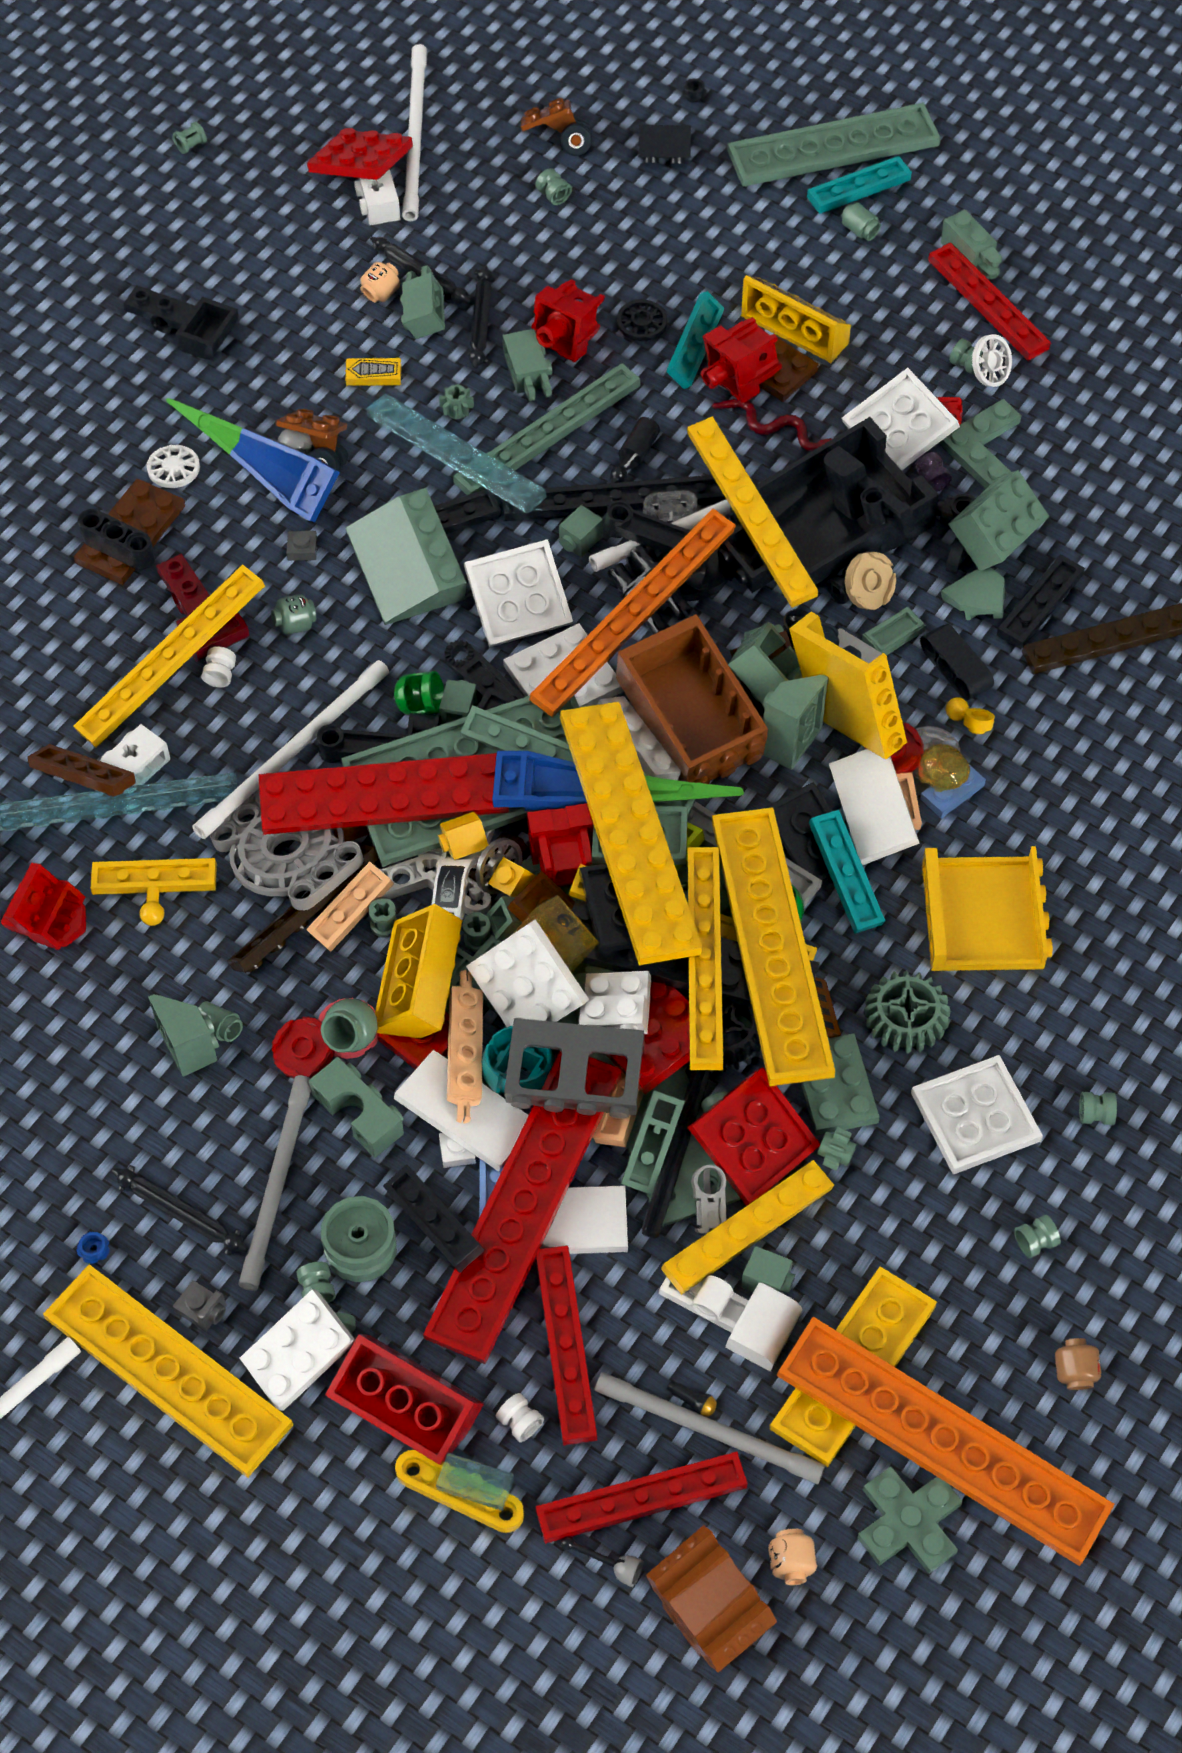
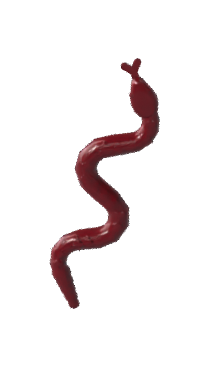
(775, 425)

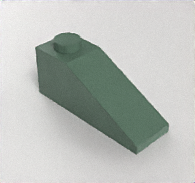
(652, 1141)

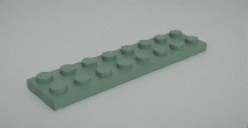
(833, 144)

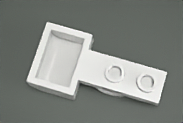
(756, 1325)

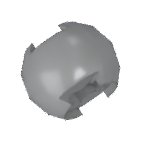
(296, 440)

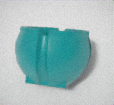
(496, 1058)

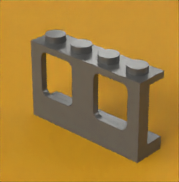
(576, 1044)

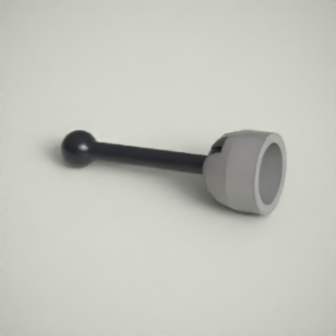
(626, 1568)

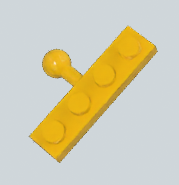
(152, 878)

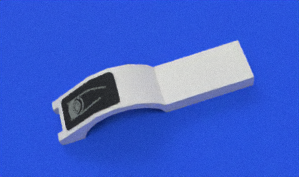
(452, 880)

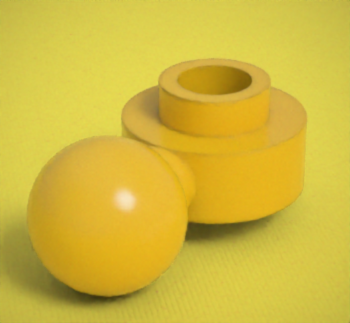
(975, 719)

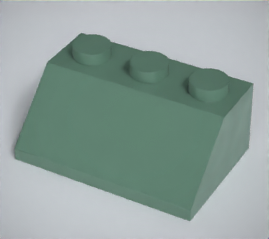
(794, 718)

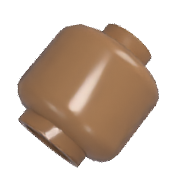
(1078, 1364)

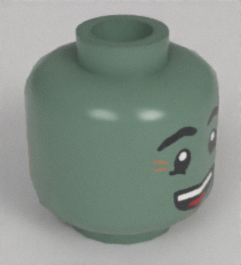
(293, 614)

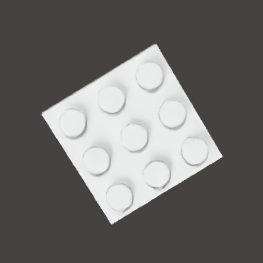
(908, 417)
(518, 593)
(536, 662)
(527, 978)
(976, 1114)

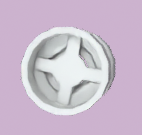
(218, 667)
(519, 1417)

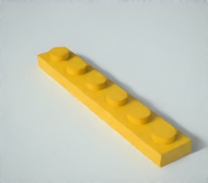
(747, 1227)

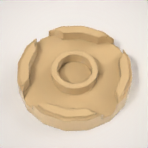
(870, 580)

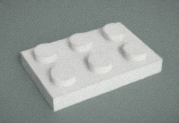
(297, 1350)

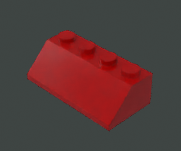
(403, 1398)

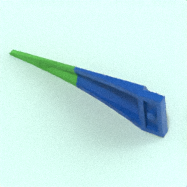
(289, 474)
(553, 783)

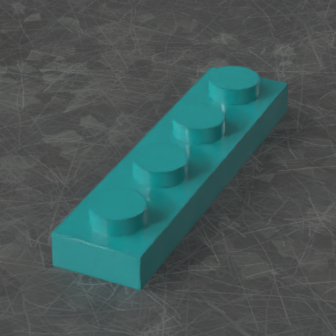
(859, 184)
(691, 345)
(846, 871)

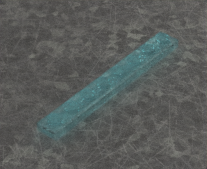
(456, 453)
(132, 801)

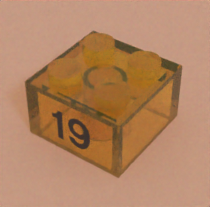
(563, 930)

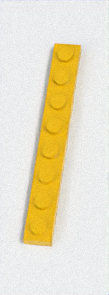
(752, 512)
(169, 656)
(705, 969)

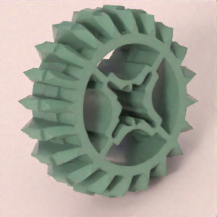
(922, 1003)

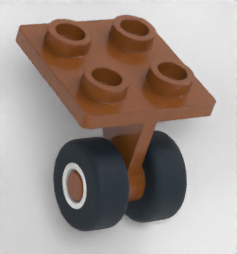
(574, 132)
(322, 432)

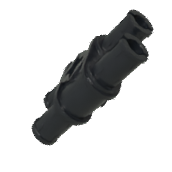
(627, 584)

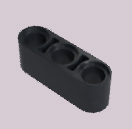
(116, 539)
(957, 661)

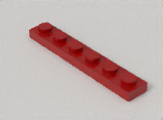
(989, 301)
(566, 1346)
(641, 1497)

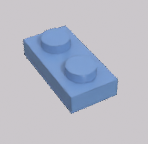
(944, 802)

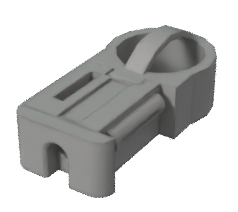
(709, 1207)

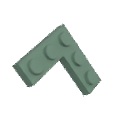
(968, 442)

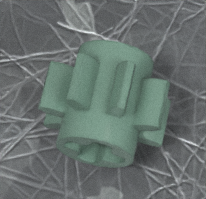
(456, 401)
(837, 1149)

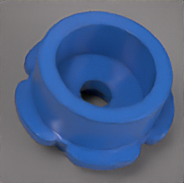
(87, 1242)

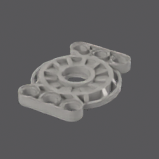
(287, 873)

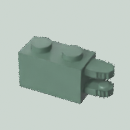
(972, 242)
(422, 304)
(527, 363)

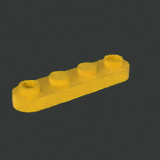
(426, 1482)

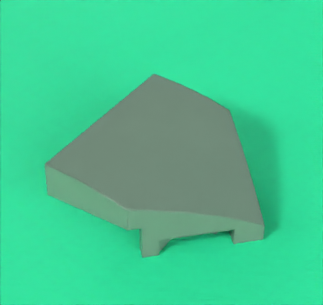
(977, 594)

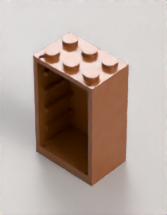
(692, 701)

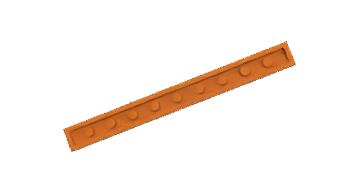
(631, 613)

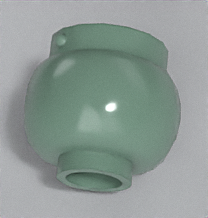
(349, 1025)

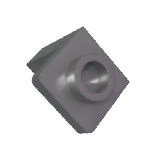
(200, 1306)

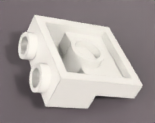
(617, 1000)

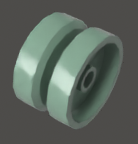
(359, 1239)

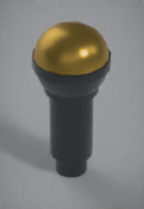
(701, 1402)

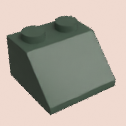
(185, 1033)

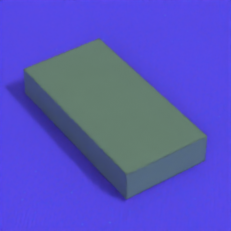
(894, 631)

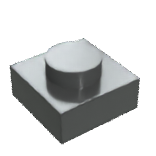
(301, 545)

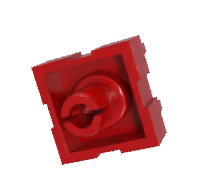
(564, 321)
(740, 359)
(561, 841)

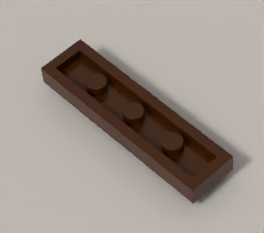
(82, 770)

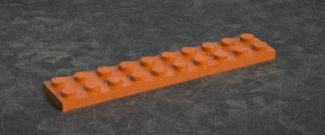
(946, 1441)

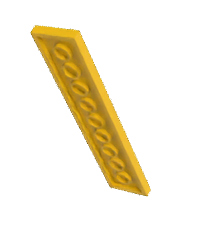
(630, 834)
(772, 948)

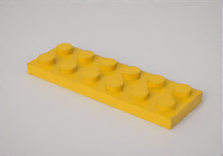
(881, 1321)

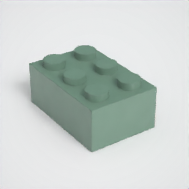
(999, 520)

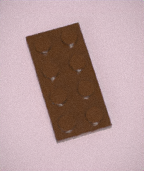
(140, 507)

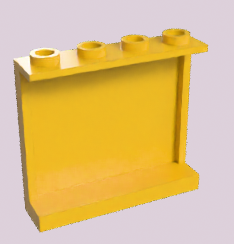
(858, 693)
(985, 912)

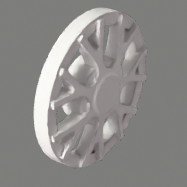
(992, 360)
(173, 466)

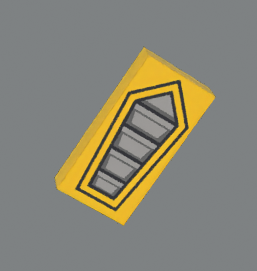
(373, 371)

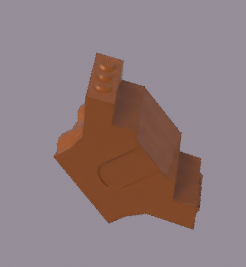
(710, 1599)

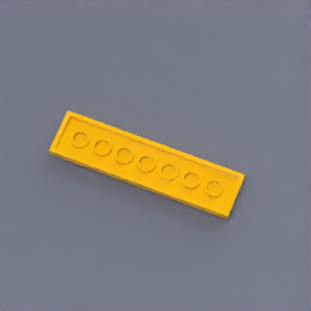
(168, 1370)

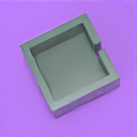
(754, 667)

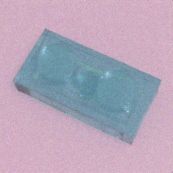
(475, 1481)

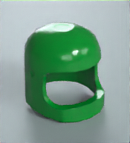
(419, 693)

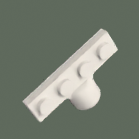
(650, 752)

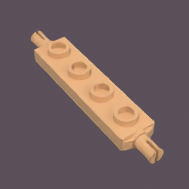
(465, 1046)

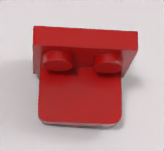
(46, 909)

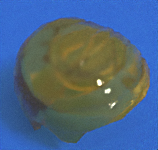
(943, 767)

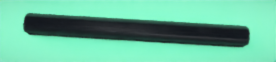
(675, 1154)

